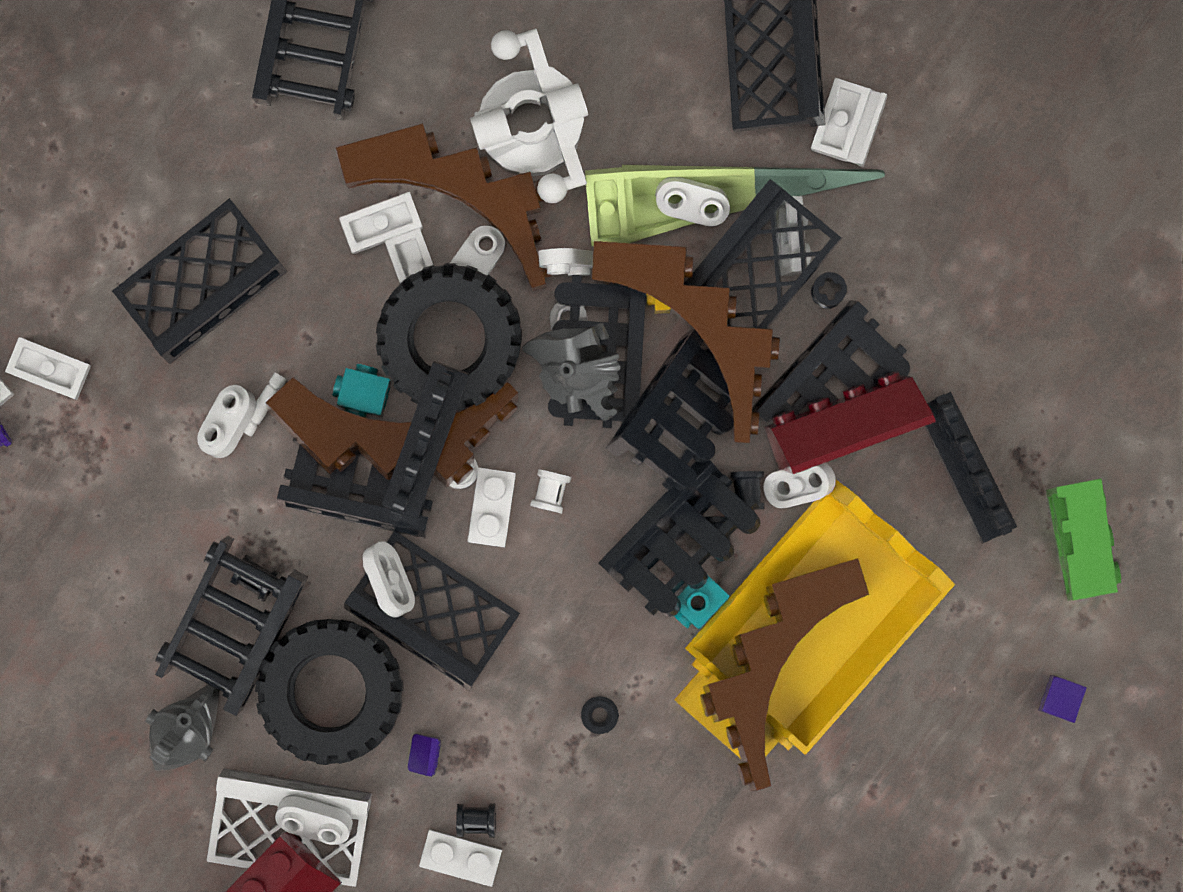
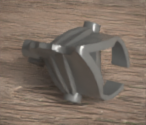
(577, 368)
(183, 730)

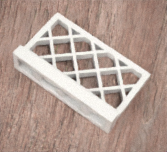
(271, 791)

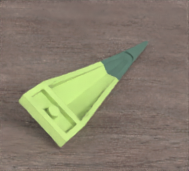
(625, 204)

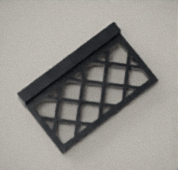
(806, 59)
(740, 237)
(211, 309)
(422, 643)

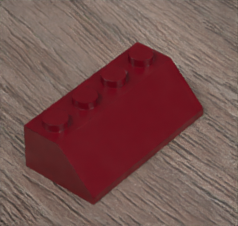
(847, 423)
(286, 868)

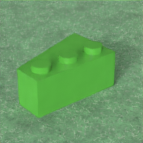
(1083, 539)

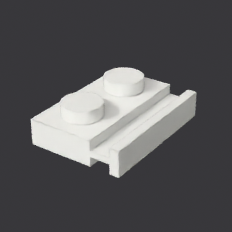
(850, 122)

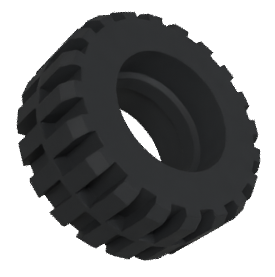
(459, 285)
(278, 701)

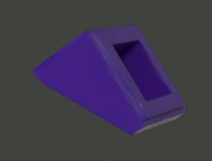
(1062, 698)
(424, 754)

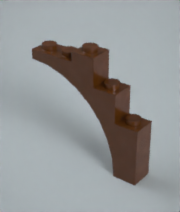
(408, 159)
(738, 350)
(335, 435)
(763, 652)

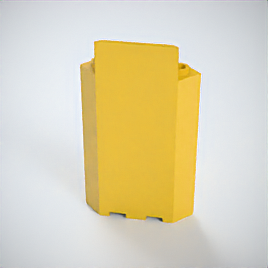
(840, 650)

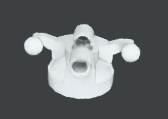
(551, 144)

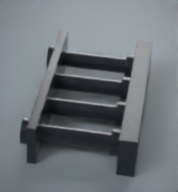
(278, 48)
(267, 623)

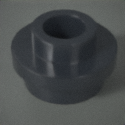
(599, 727)

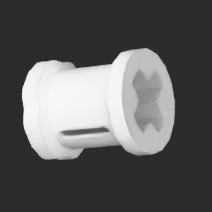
(550, 491)

